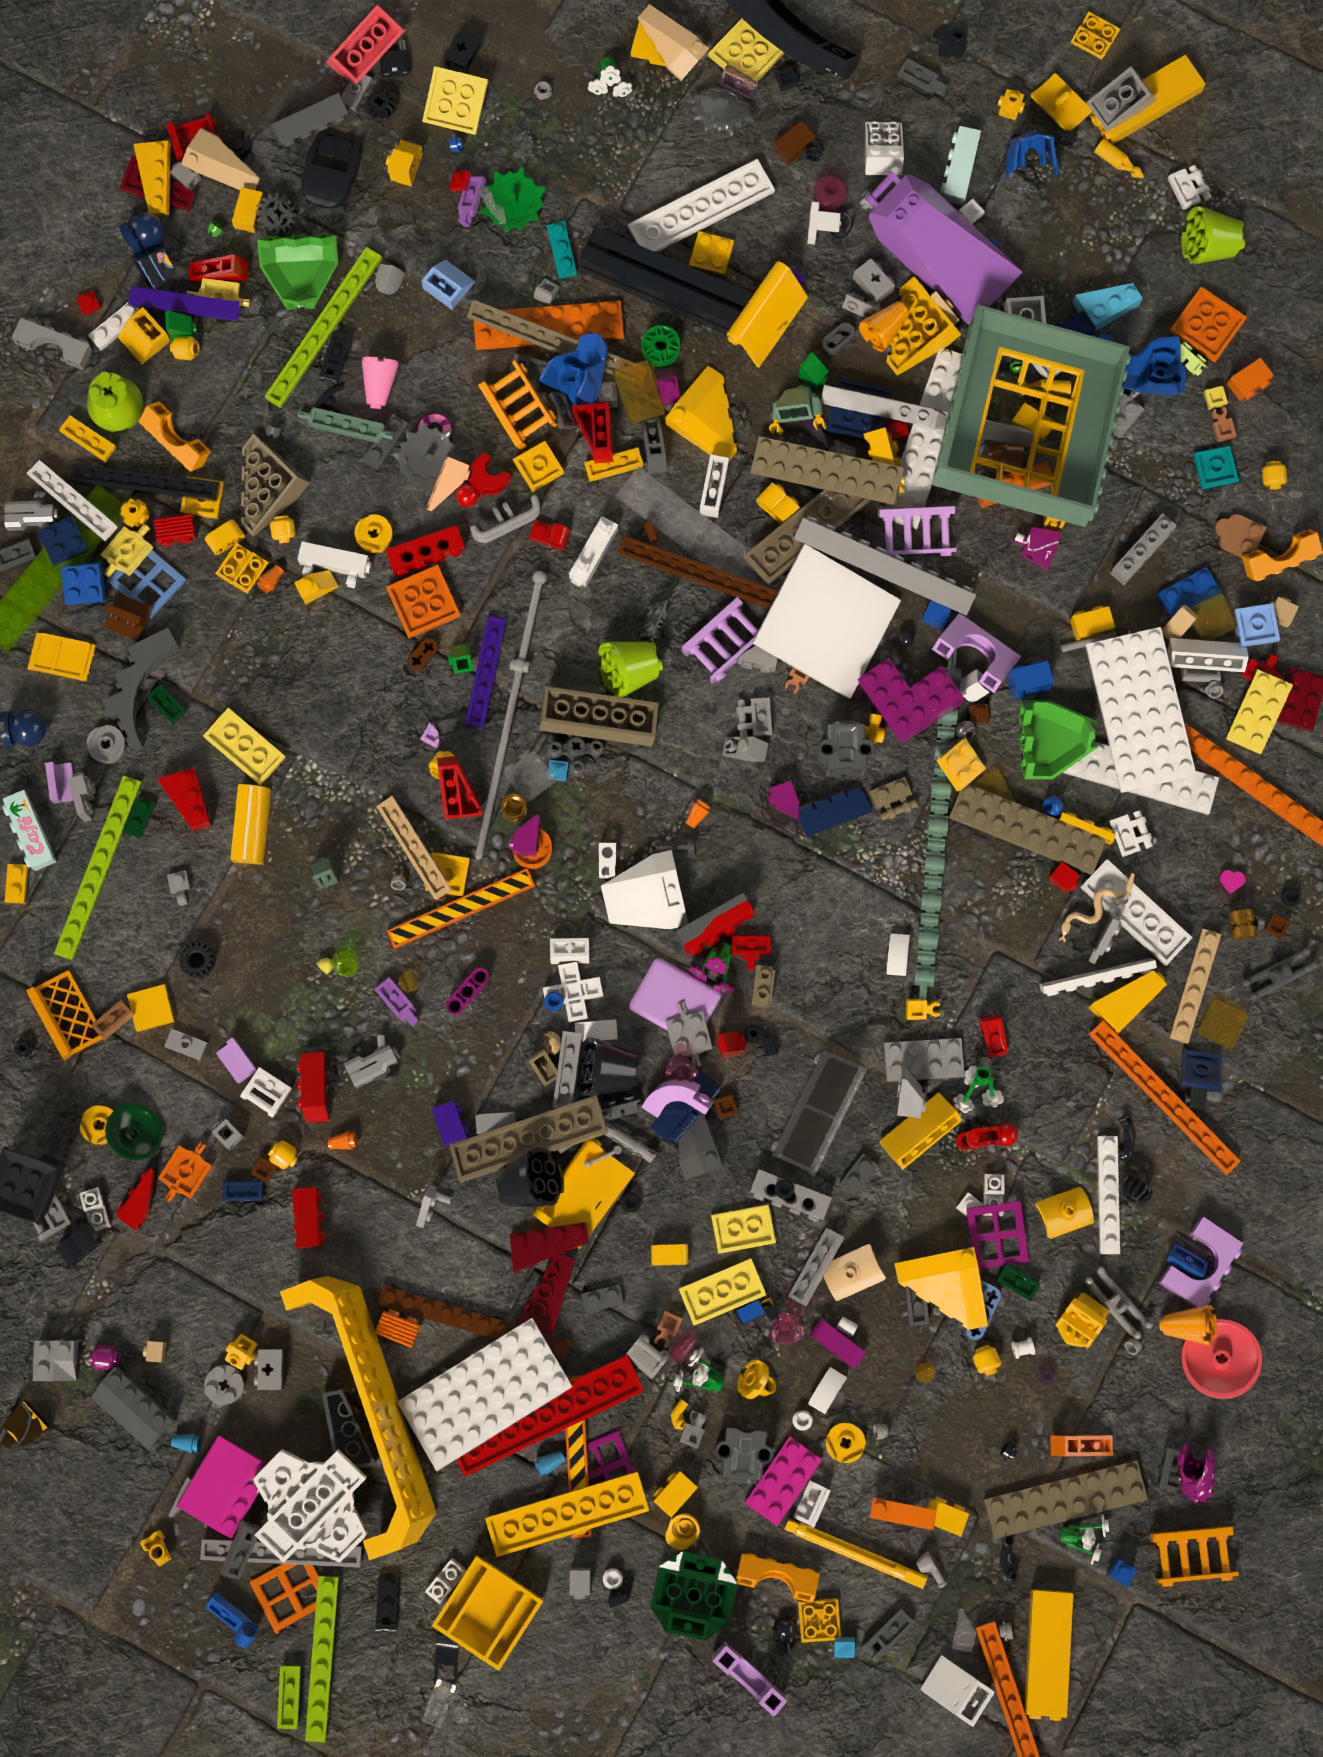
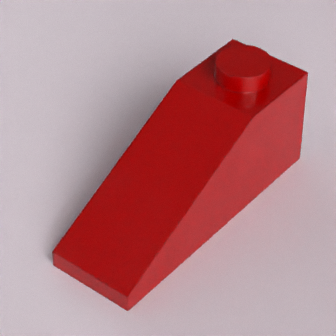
(225, 268)
(730, 1044)

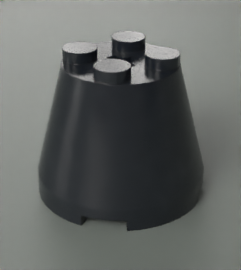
(606, 1068)
(531, 1180)

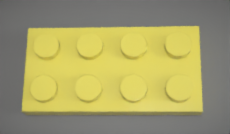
(1259, 711)
(244, 746)
(722, 1292)

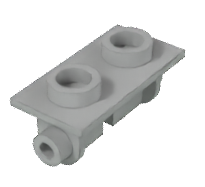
(856, 304)

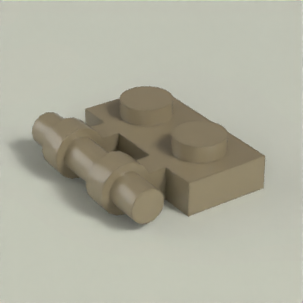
(890, 793)

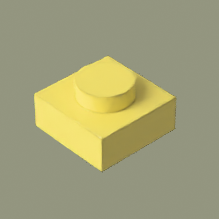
(1215, 397)

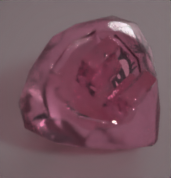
(680, 1068)
(786, 1330)

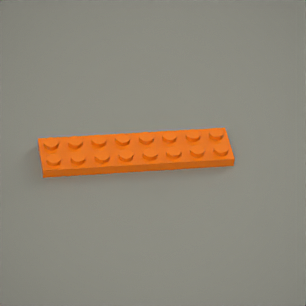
(569, 320)

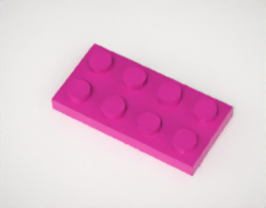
(783, 1481)

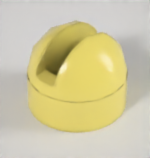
(325, 965)

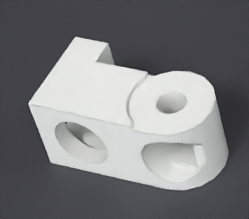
(607, 860)

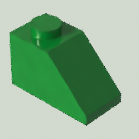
(179, 325)
(813, 372)

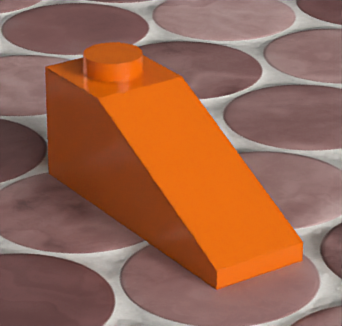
(1081, 1445)
(903, 1513)

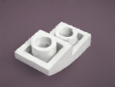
(898, 954)
(597, 1029)
(993, 1190)
(95, 1209)
(827, 1390)
(446, 1581)

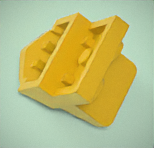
(1082, 1321)

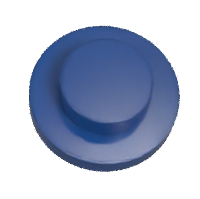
(456, 144)
(553, 1001)

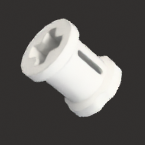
(1023, 1347)

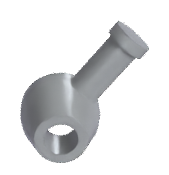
(927, 1563)

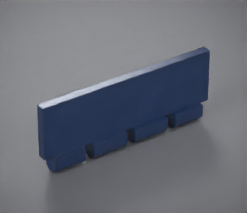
(833, 811)
(681, 1113)

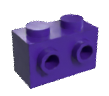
(449, 1123)

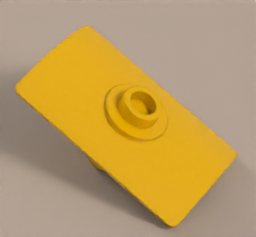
(1061, 103)
(1065, 1212)

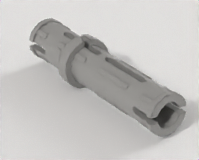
(630, 1143)

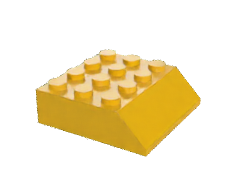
(487, 1612)

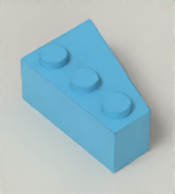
(1108, 304)

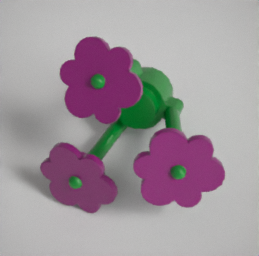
(720, 953)

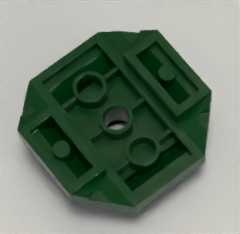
(689, 1617)

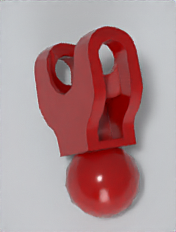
(481, 483)
(1003, 1134)

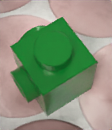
(460, 658)

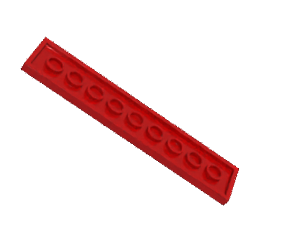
(586, 1398)

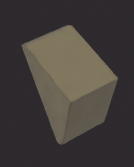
(543, 1067)

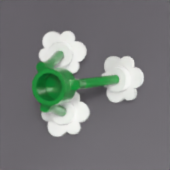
(978, 1077)

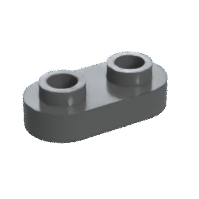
(837, 339)

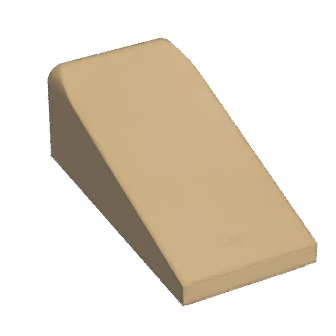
(1179, 623)

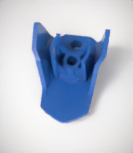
(1020, 145)
(1156, 368)
(579, 371)

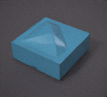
(558, 769)
(844, 1647)

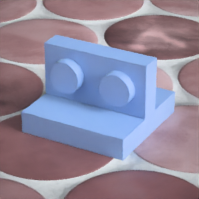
(1256, 625)

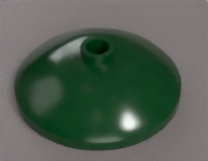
(143, 1127)

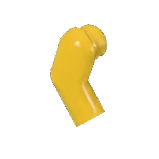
(677, 1415)

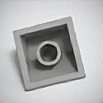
(909, 1099)

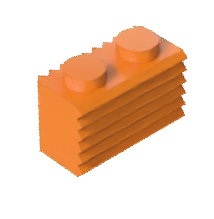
(398, 1328)

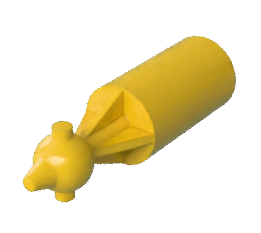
(1117, 158)
(1059, 387)

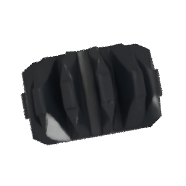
(375, 110)
(1135, 1190)

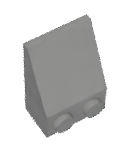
(1121, 99)

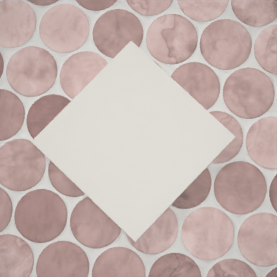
(826, 621)

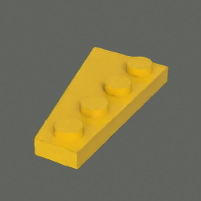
(154, 170)

